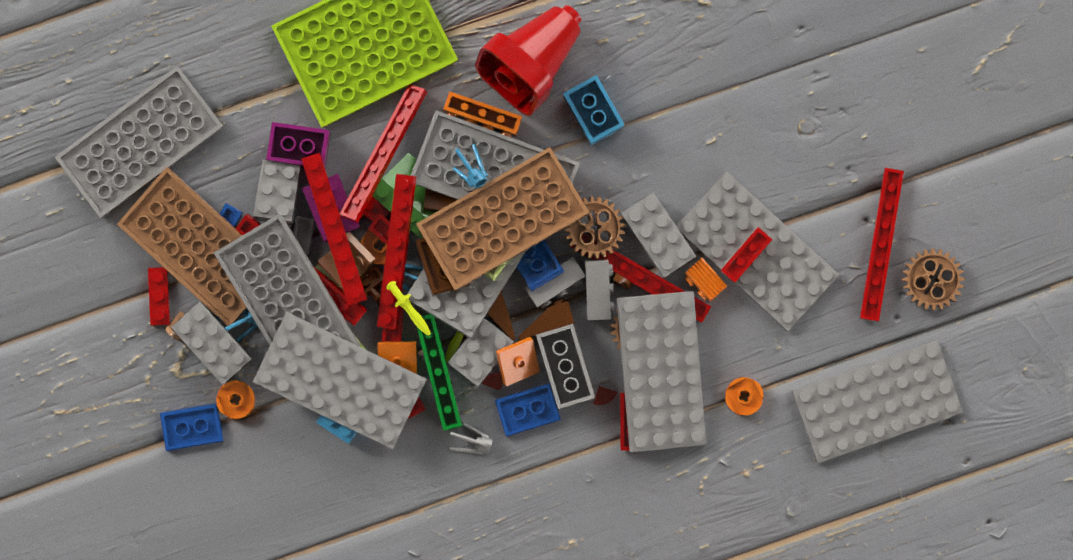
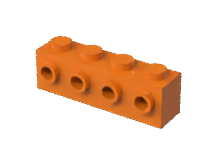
(482, 114)

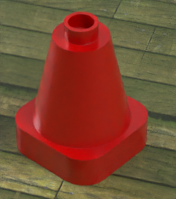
(528, 59)

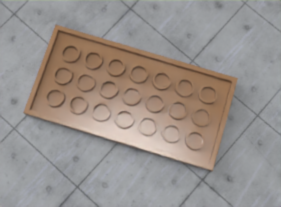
(502, 218)
(182, 236)

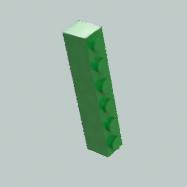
(439, 375)

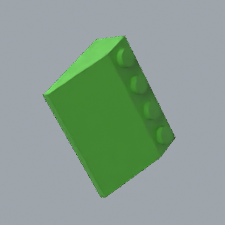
(385, 192)

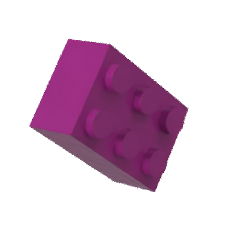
(294, 142)
(340, 198)

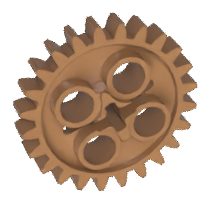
(610, 226)
(947, 288)

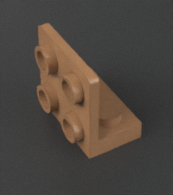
(361, 255)

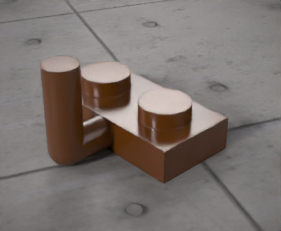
(371, 282)

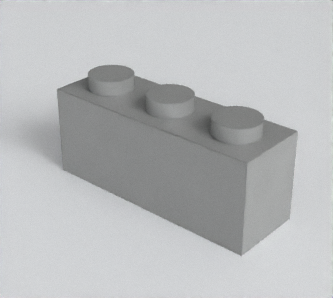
(558, 286)
(599, 289)

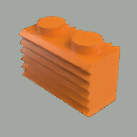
(705, 280)

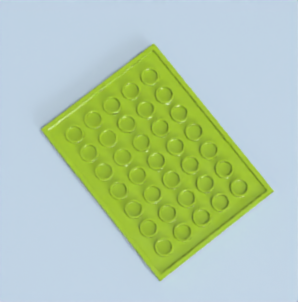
(361, 51)

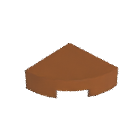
(618, 279)

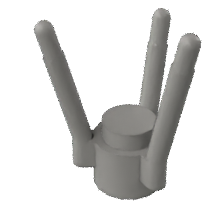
(482, 444)

